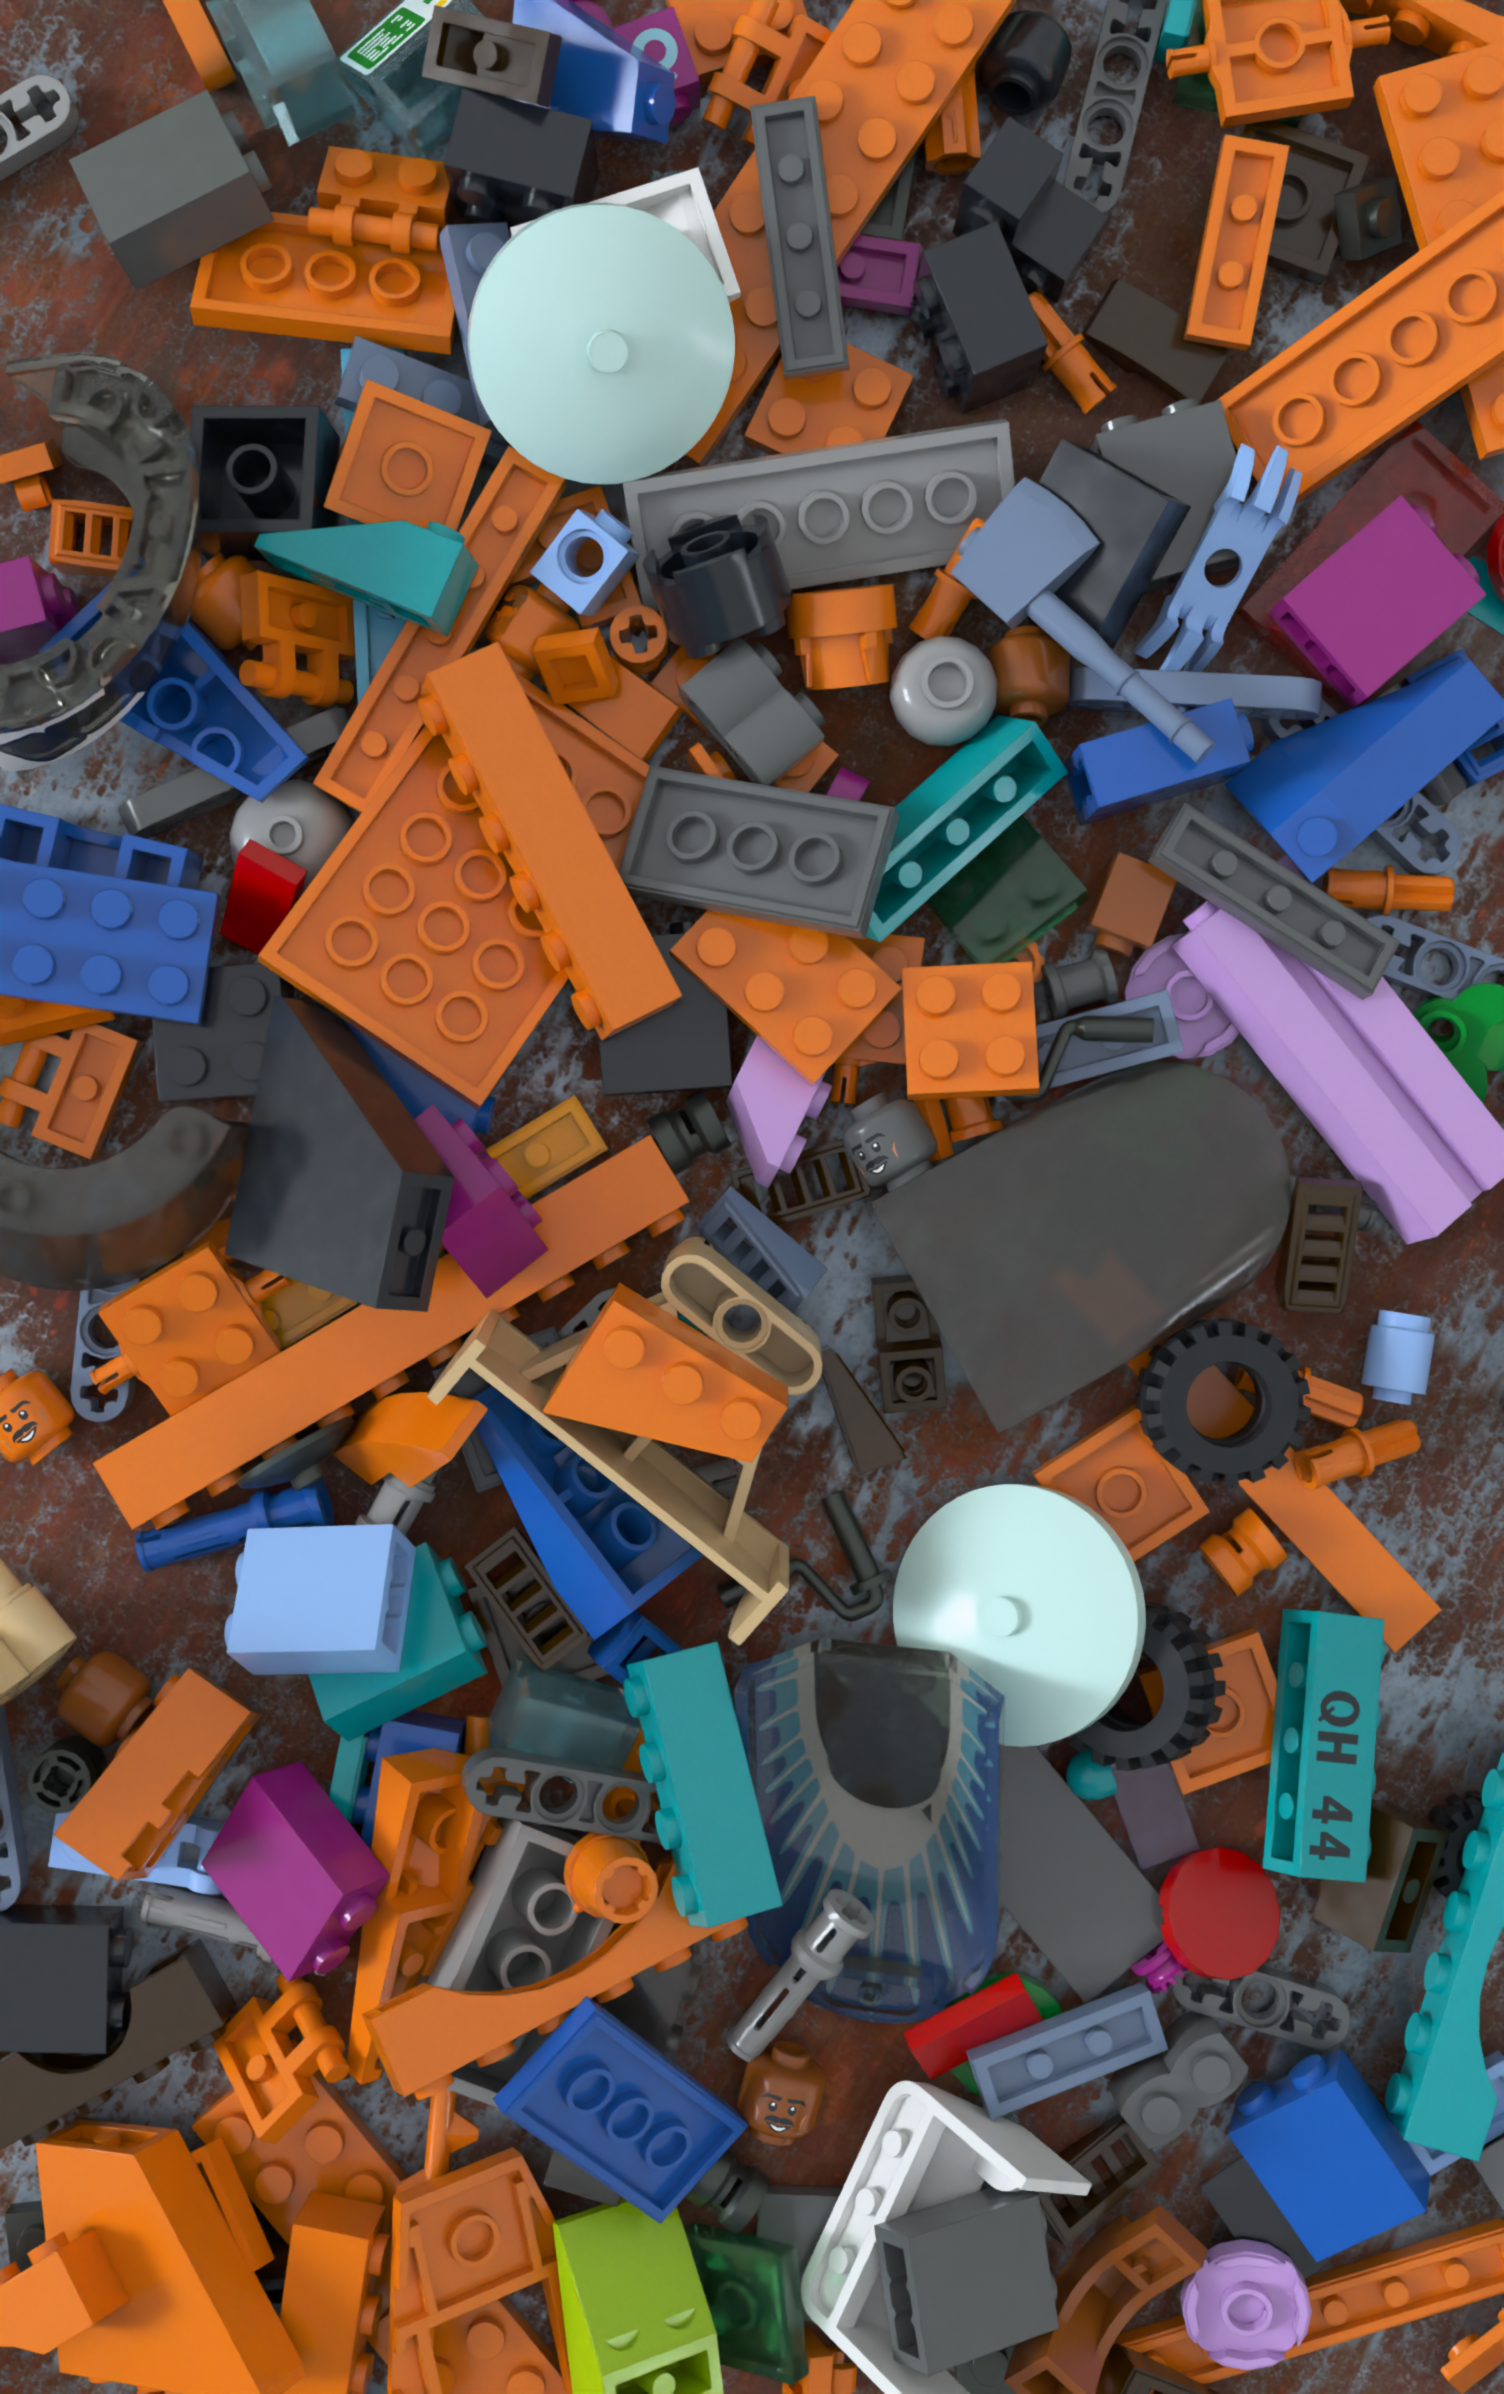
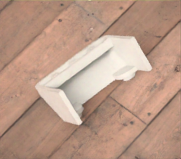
(915, 2156)

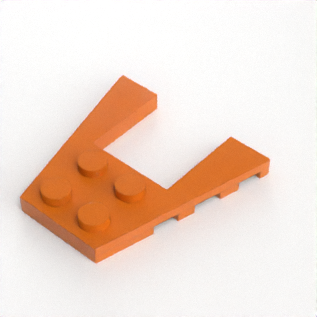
(461, 2248)

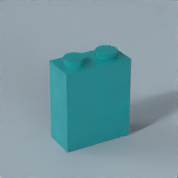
(436, 1656)

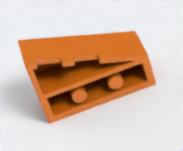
(666, 1383)
(158, 1776)

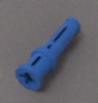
(230, 1526)

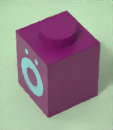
(664, 41)

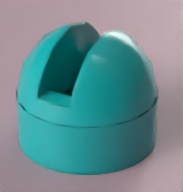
(1090, 1779)

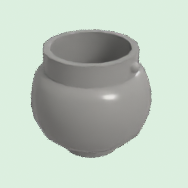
(943, 691)

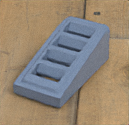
(774, 1261)

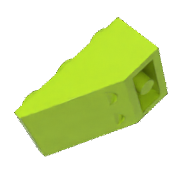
(634, 2305)

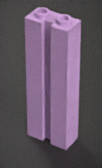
(1356, 1073)

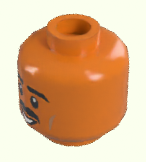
(32, 1416)

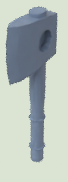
(1020, 562)

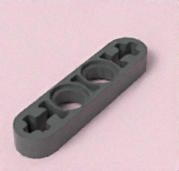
(1114, 100)
(202, 792)
(580, 1812)

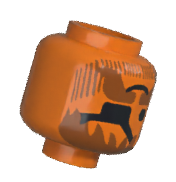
(523, 619)

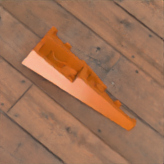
(429, 1845)

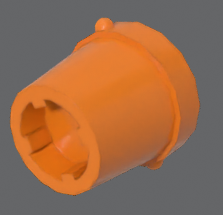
(610, 1878)

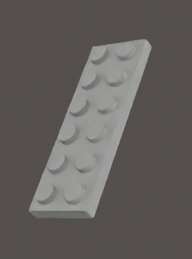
(838, 506)

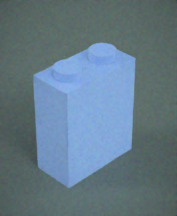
(321, 1600)

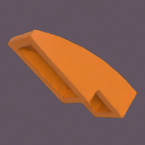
(408, 1436)

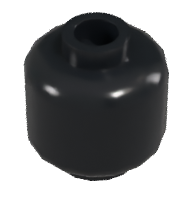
(1025, 62)

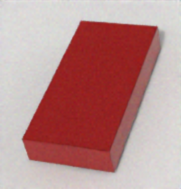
(260, 896)
(985, 2016)

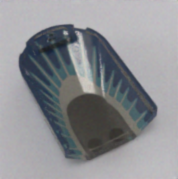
(886, 1785)

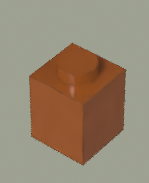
(1128, 905)

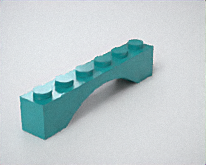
(1443, 2085)

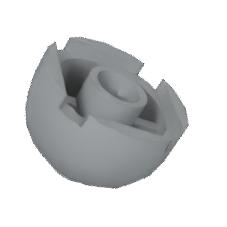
(294, 823)

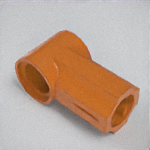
(954, 138)

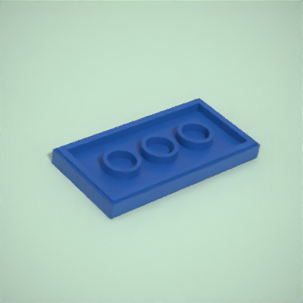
(621, 2110)

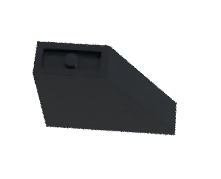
(337, 1170)

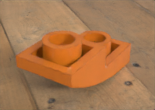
(635, 716)

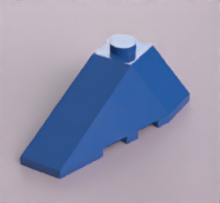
(206, 713)
(1352, 772)
(589, 1533)

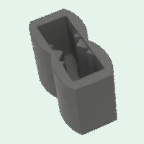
(753, 713)
(1167, 2089)

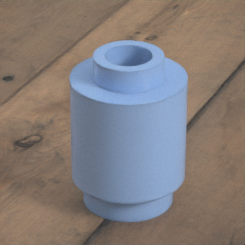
(1398, 1356)

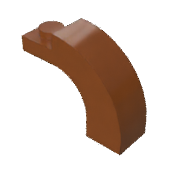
(1097, 2298)

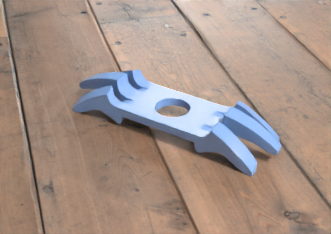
(1231, 527)

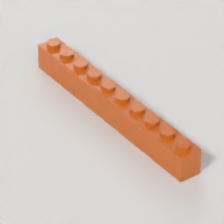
(374, 1346)

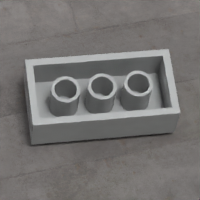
(514, 1934)

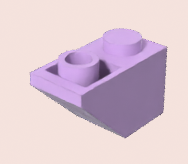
(768, 1109)

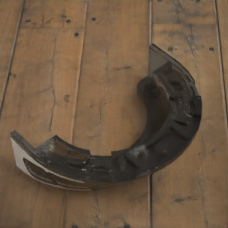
(138, 439)

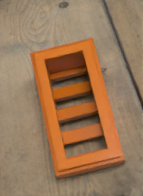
(63, 536)

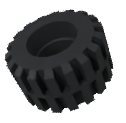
(1276, 1411)
(1186, 1702)

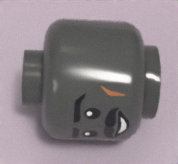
(889, 1141)

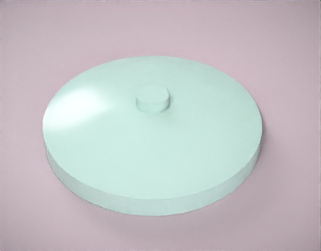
(601, 343)
(1029, 1600)

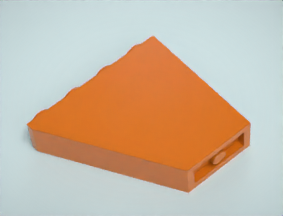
(193, 2305)

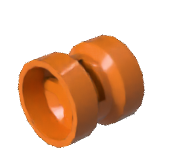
(1243, 1552)

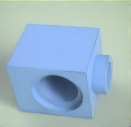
(558, 564)

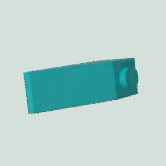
(384, 565)

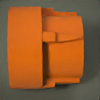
(843, 635)

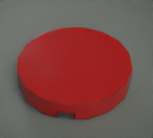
(1219, 1913)

